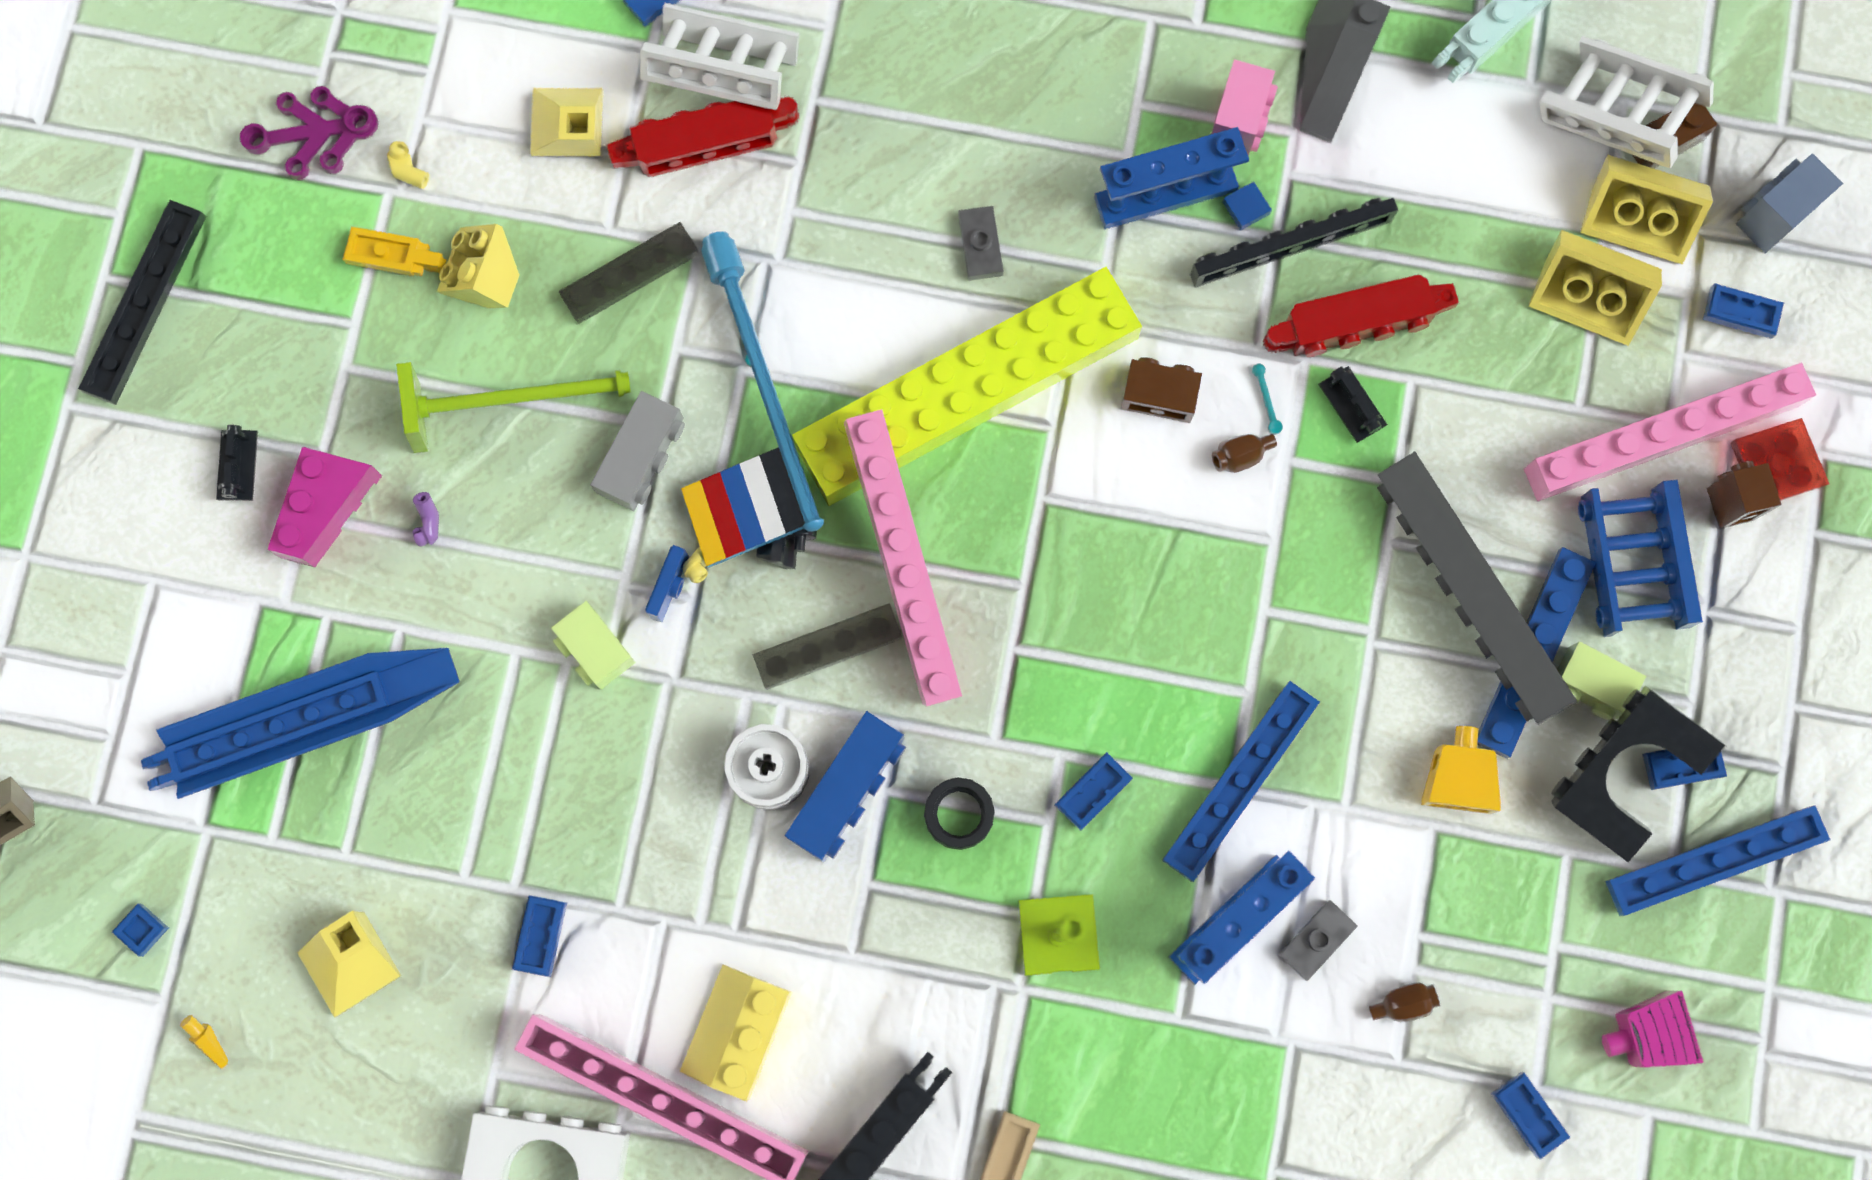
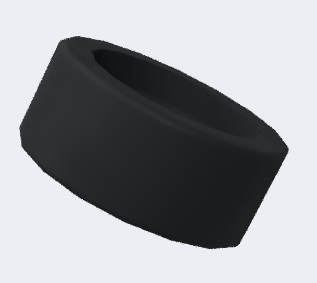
(952, 786)

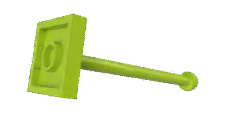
(417, 407)
(1059, 934)

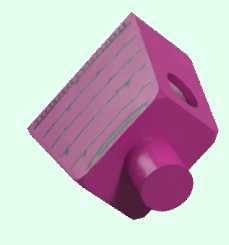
(1655, 1033)

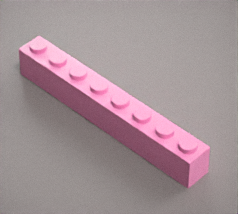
(1669, 432)
(902, 558)
(660, 1099)

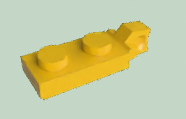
(391, 253)

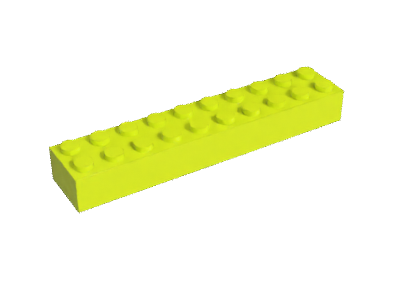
(977, 379)

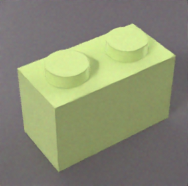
(592, 645)
(1598, 680)

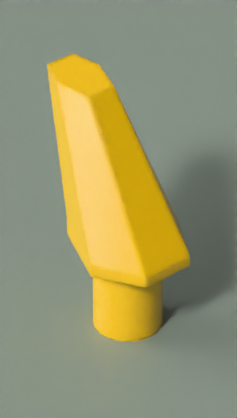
(205, 1040)

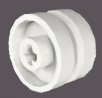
(754, 749)

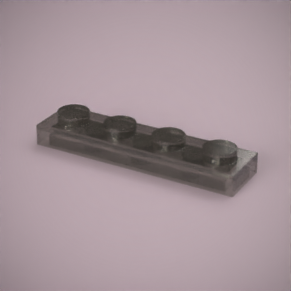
(629, 272)
(827, 646)

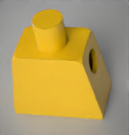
(1463, 776)

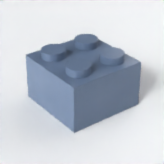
(1787, 201)

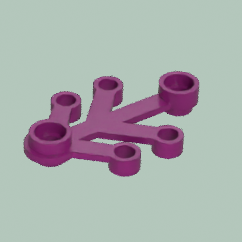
(315, 131)

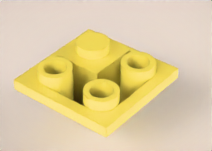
(566, 122)
(480, 267)
(348, 962)

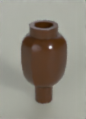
(1242, 452)
(1407, 1003)

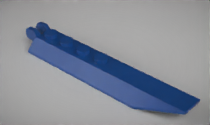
(298, 717)

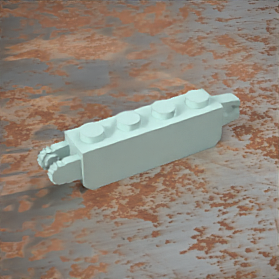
(1487, 34)

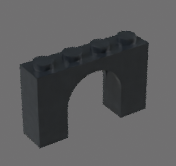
(1645, 721)

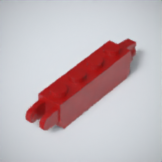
(701, 136)
(1360, 315)

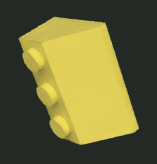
(1646, 209)
(1596, 287)
(735, 1032)

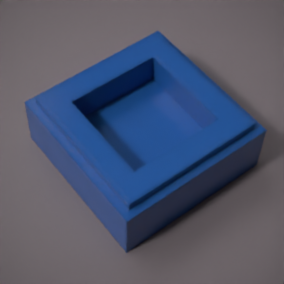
(1247, 206)
(140, 930)

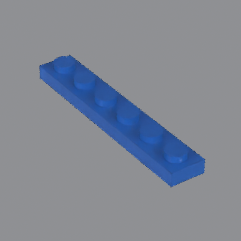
(1548, 623)
(1240, 781)
(1717, 860)

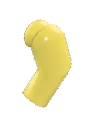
(402, 167)
(695, 567)

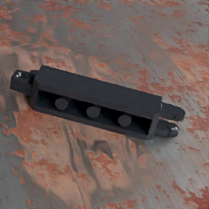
(886, 1125)

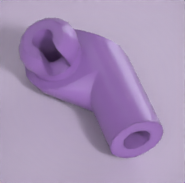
(430, 519)

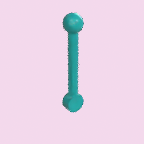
(1275, 425)

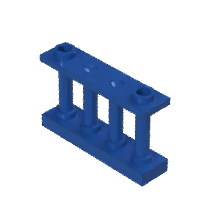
(1170, 178)
(1669, 536)
(1241, 917)

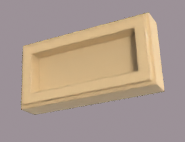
(1010, 1148)

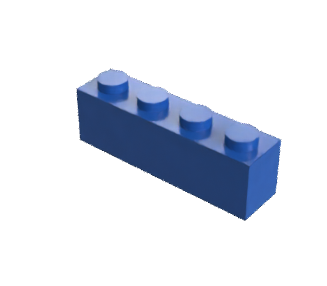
(845, 787)

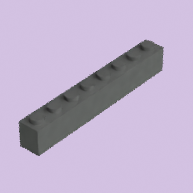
(1477, 589)

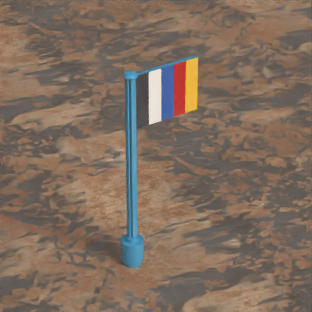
(768, 492)

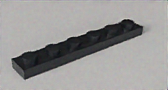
(1303, 238)
(142, 302)

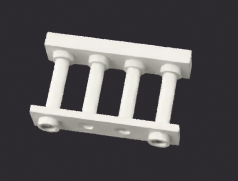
(717, 76)
(1626, 132)

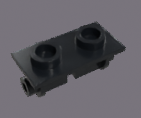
(1352, 404)
(237, 464)

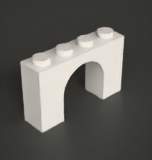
(498, 1137)

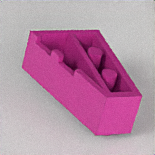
(318, 504)

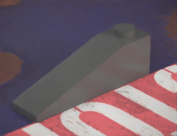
(1335, 55)

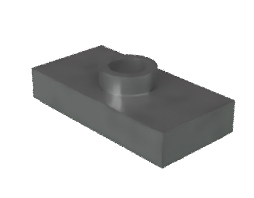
(980, 243)
(1318, 940)

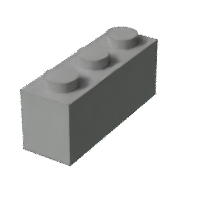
(638, 451)

